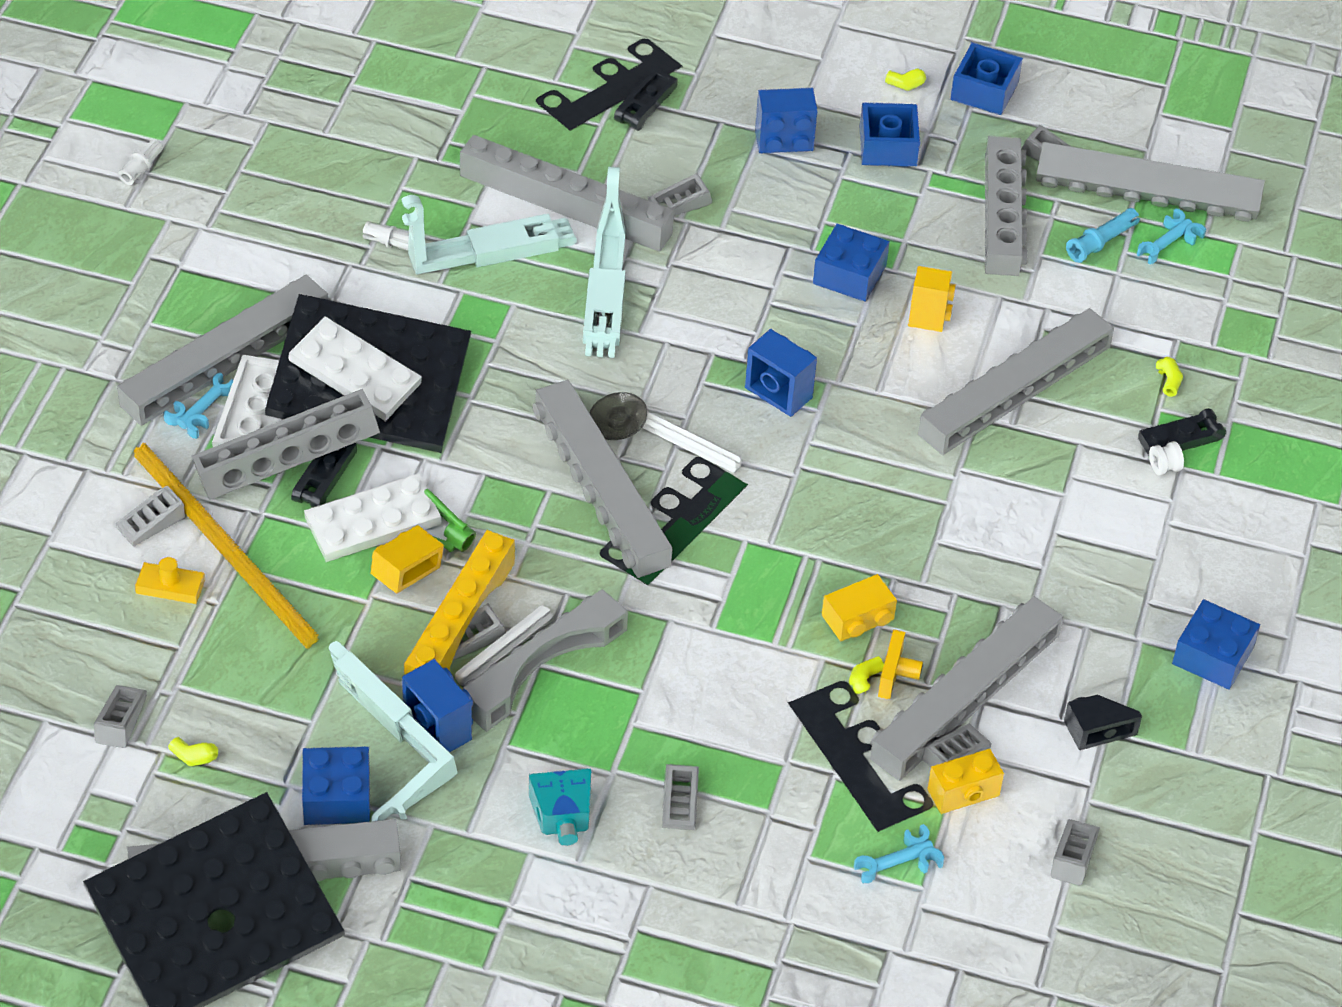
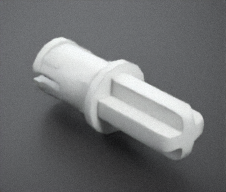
(140, 162)
(386, 235)

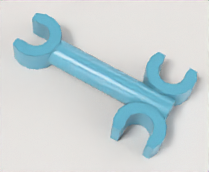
(1177, 227)
(194, 416)
(916, 848)

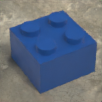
(986, 78)
(786, 120)
(889, 134)
(851, 262)
(780, 372)
(1216, 644)
(439, 704)
(336, 785)

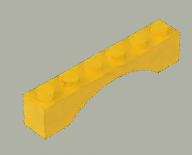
(479, 577)

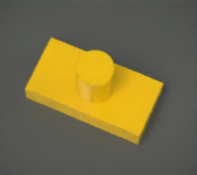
(169, 581)
(897, 665)

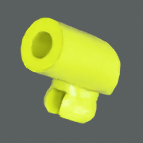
(907, 80)
(1174, 375)
(862, 672)
(193, 754)

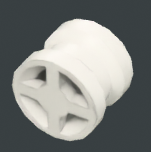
(1166, 458)

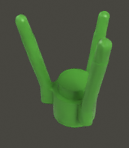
(457, 532)

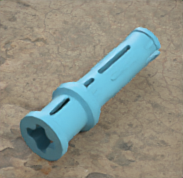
(1094, 239)

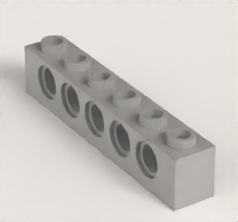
(1004, 206)
(285, 444)

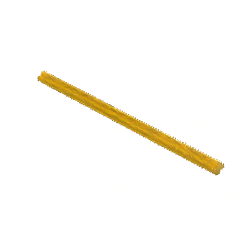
(228, 548)

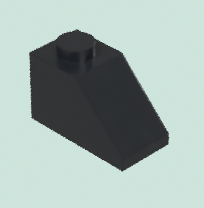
(1100, 721)

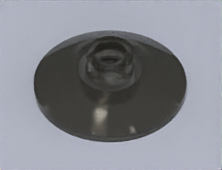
(619, 415)

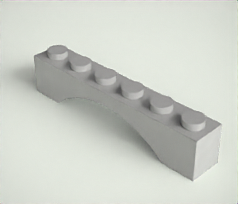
(589, 625)

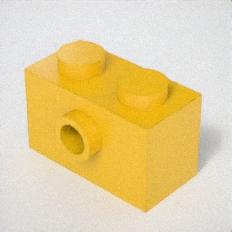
(930, 299)
(406, 559)
(859, 607)
(965, 781)

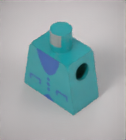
(561, 802)

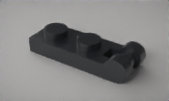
(645, 99)
(1185, 432)
(323, 474)

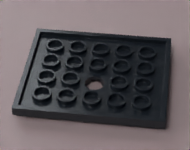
(424, 347)
(235, 863)

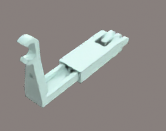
(484, 244)
(606, 278)
(399, 721)

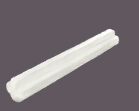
(692, 443)
(504, 645)

